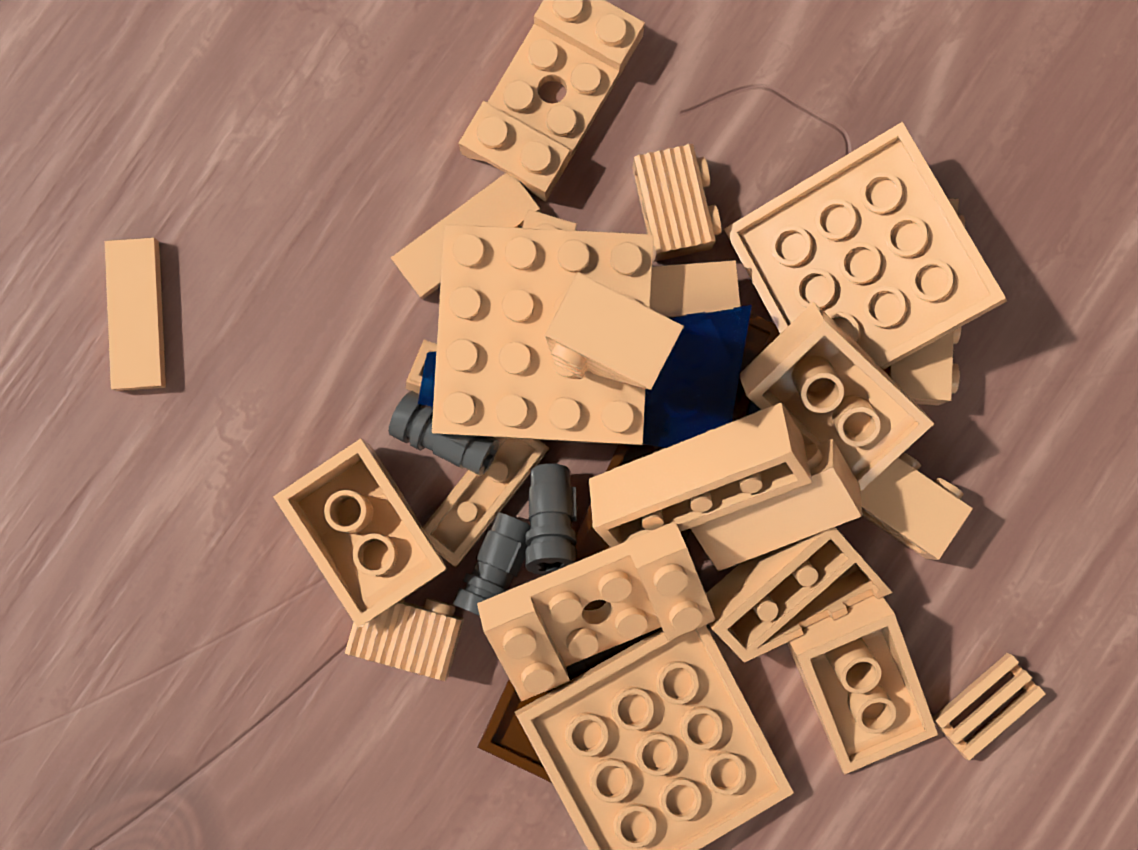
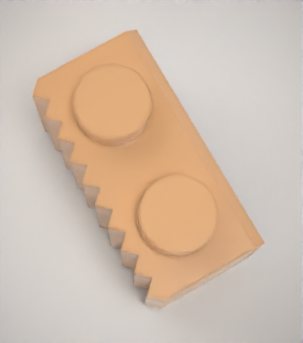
(675, 201)
(410, 638)

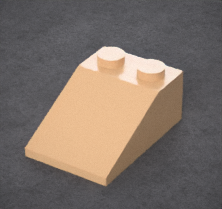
(835, 394)
(360, 532)
(863, 684)

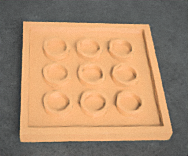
(871, 250)
(492, 326)
(655, 747)

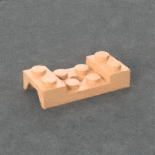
(570, 43)
(544, 621)

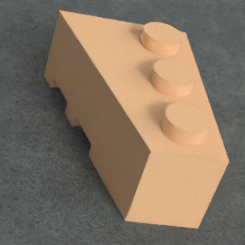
(788, 589)

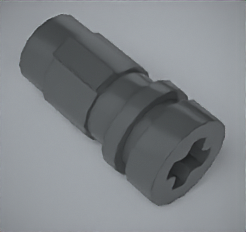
(414, 425)
(551, 515)
(496, 563)

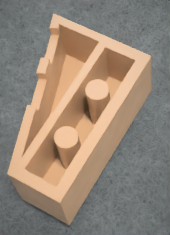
(609, 335)

